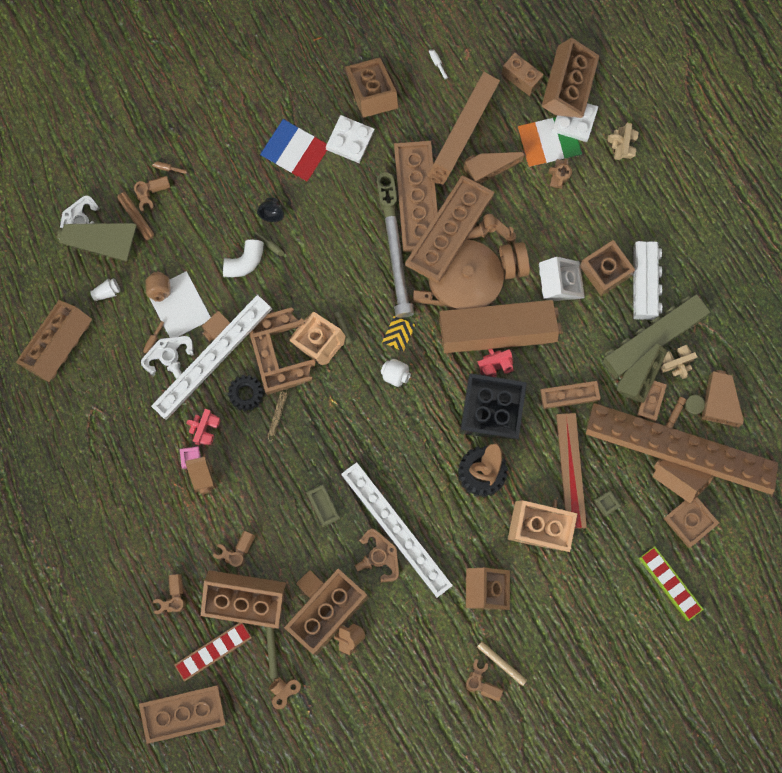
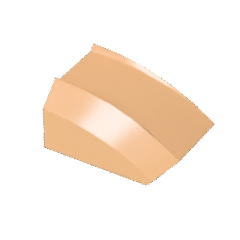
(318, 338)

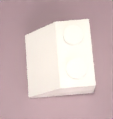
(561, 279)

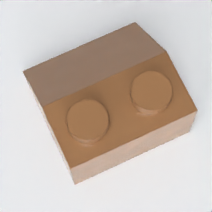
(487, 589)

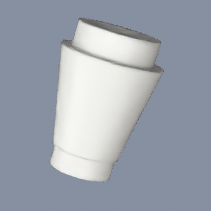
(105, 290)

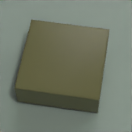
(607, 503)

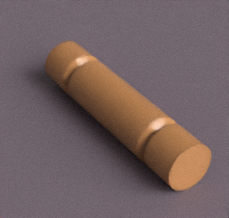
(676, 412)

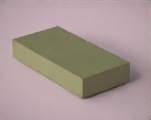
(323, 505)

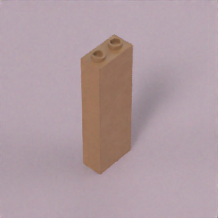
(463, 128)
(499, 326)

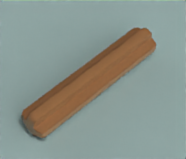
(135, 216)

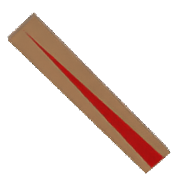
(571, 467)

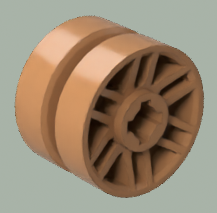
(514, 260)

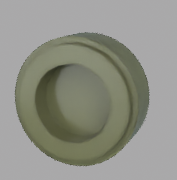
(694, 405)

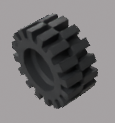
(253, 401)

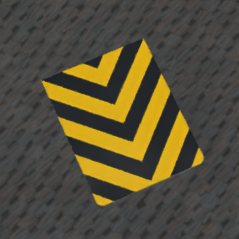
(398, 333)

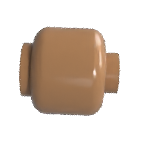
(158, 286)

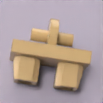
(620, 142)
(686, 357)

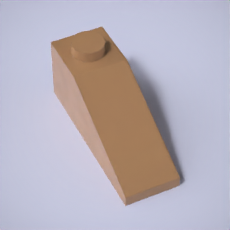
(488, 165)
(200, 475)

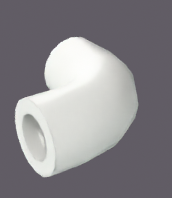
(247, 262)

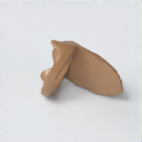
(489, 465)

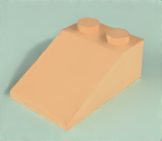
(542, 526)

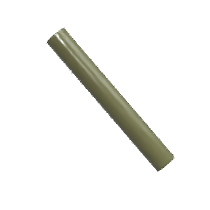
(271, 652)

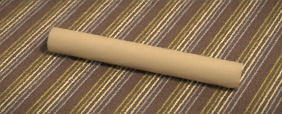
(502, 663)

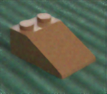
(372, 87)

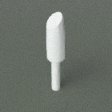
(437, 62)

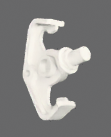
(74, 213)
(167, 353)

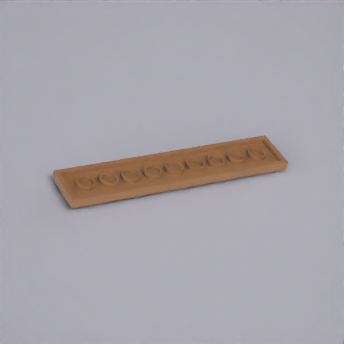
(682, 448)

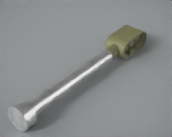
(404, 308)

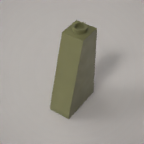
(102, 239)

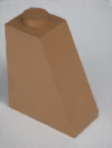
(722, 400)
(681, 479)

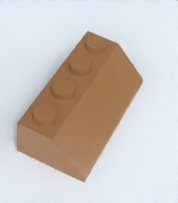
(570, 79)
(54, 340)
(243, 599)
(326, 612)

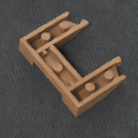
(273, 377)

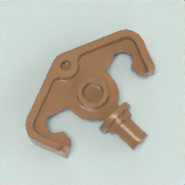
(383, 554)

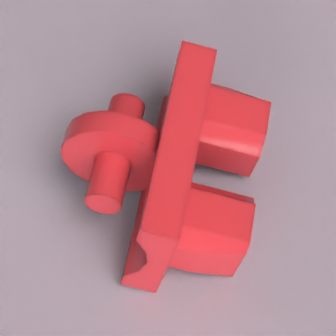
(496, 361)
(201, 435)

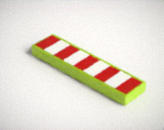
(671, 584)

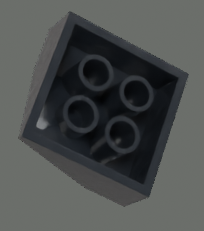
(493, 407)

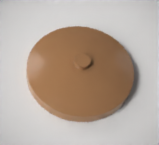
(471, 279)

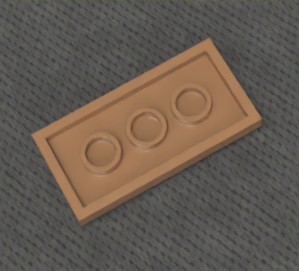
(182, 714)

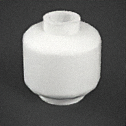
(395, 372)

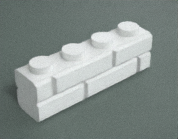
(646, 280)

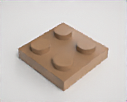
(691, 521)

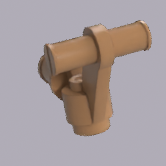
(490, 225)

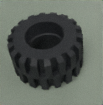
(470, 483)

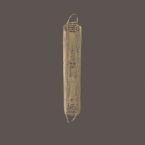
(274, 421)

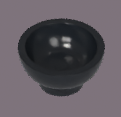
(271, 210)

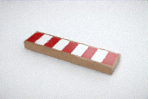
(213, 651)

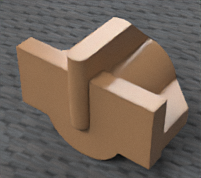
(560, 173)
(349, 638)

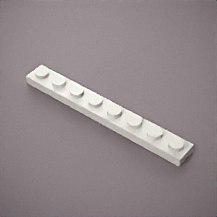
(211, 357)
(396, 530)

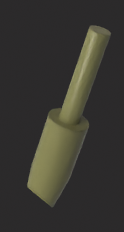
(271, 245)

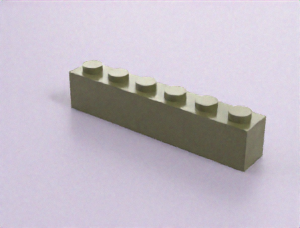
(660, 332)

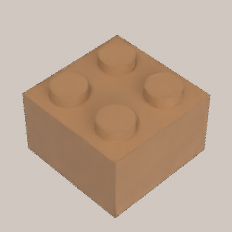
(607, 268)

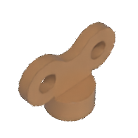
(283, 691)

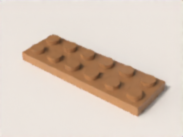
(415, 190)
(449, 229)

